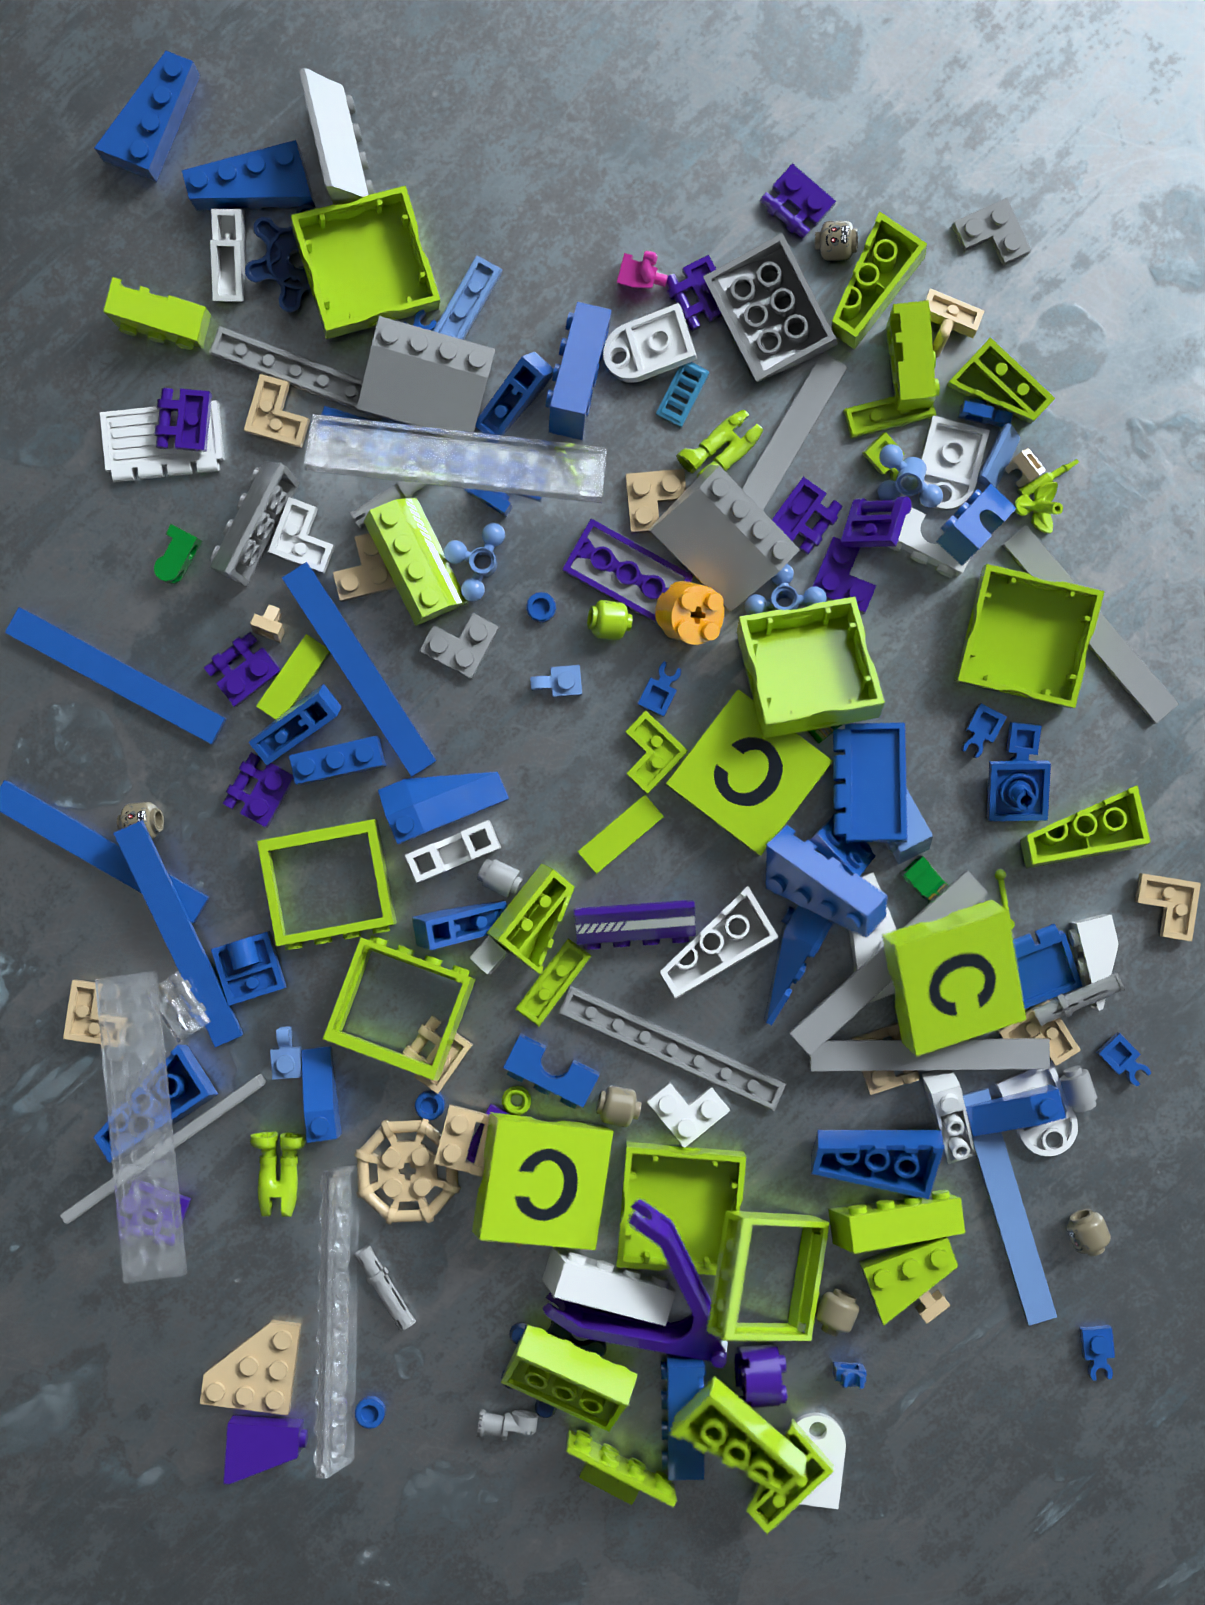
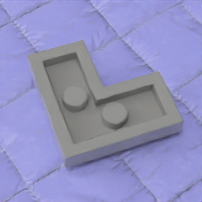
(996, 224)
(461, 653)

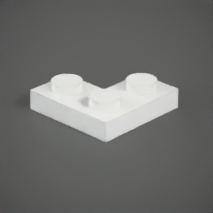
(292, 537)
(686, 1120)

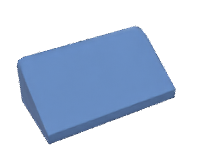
(999, 456)

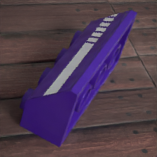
(635, 922)

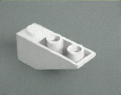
(1096, 949)
(949, 1114)

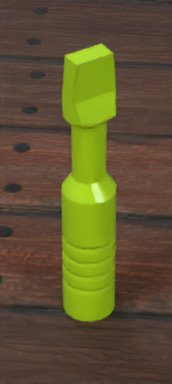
(1030, 488)

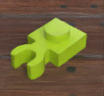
(872, 455)

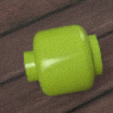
(609, 620)

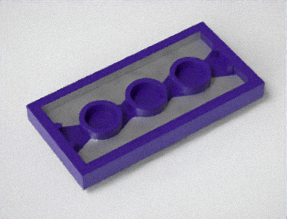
(622, 569)

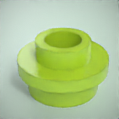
(516, 1109)

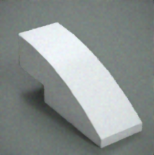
(228, 254)

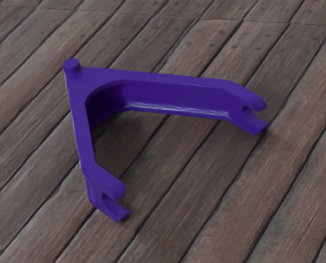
(679, 1338)

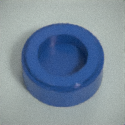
(541, 607)
(429, 1105)
(370, 1412)

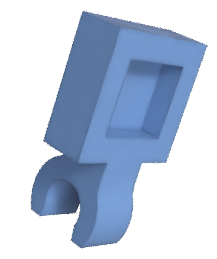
(563, 681)
(286, 1060)

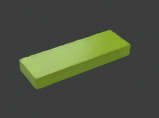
(881, 416)
(294, 677)
(620, 834)
(553, 982)

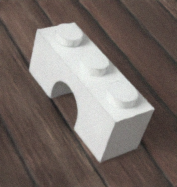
(923, 551)
(453, 851)

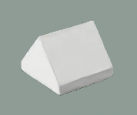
(489, 955)

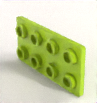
(617, 1474)

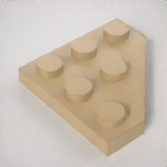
(257, 1372)

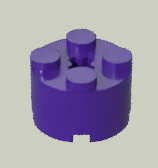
(759, 1375)

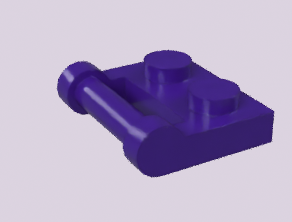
(875, 530)

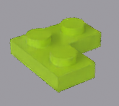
(661, 752)

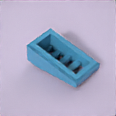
(694, 370)

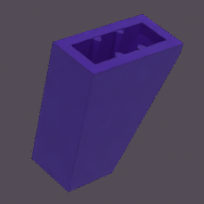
(261, 1444)

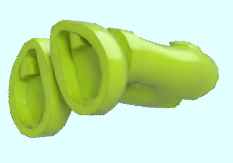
(724, 433)
(268, 1185)

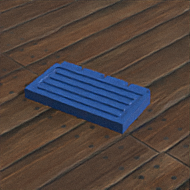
(873, 782)
(1045, 965)

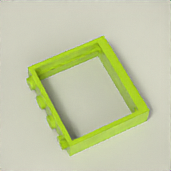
(349, 930)
(349, 989)
(731, 1273)

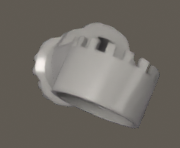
(499, 1425)

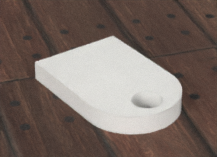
(651, 345)
(953, 458)
(1035, 1137)
(833, 1445)

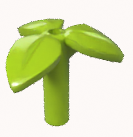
(1041, 507)

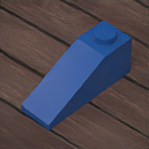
(515, 394)
(296, 724)
(455, 924)
(320, 1095)
(1016, 1111)

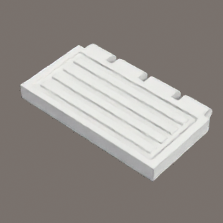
(131, 446)

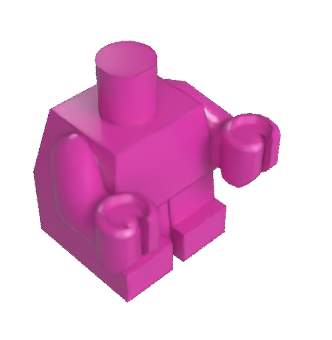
(642, 273)

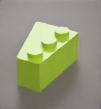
(912, 355)
(906, 1273)

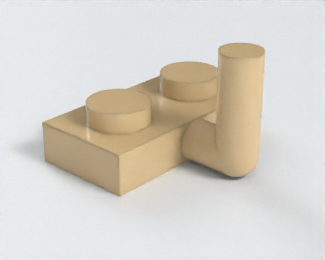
(952, 315)

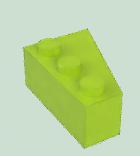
(157, 316)
(1001, 383)
(533, 916)
(770, 1507)

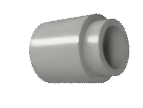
(500, 877)
(1078, 1089)

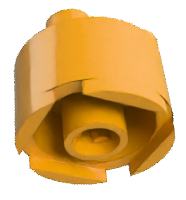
(690, 612)

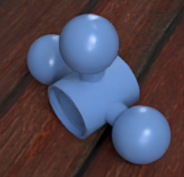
(892, 457)
(456, 552)
(758, 604)

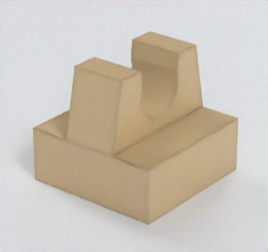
(1029, 466)
(268, 624)
(931, 1305)

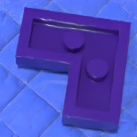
(836, 579)

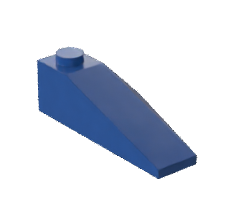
(429, 803)
(799, 939)

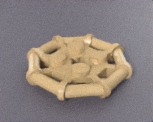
(394, 1183)

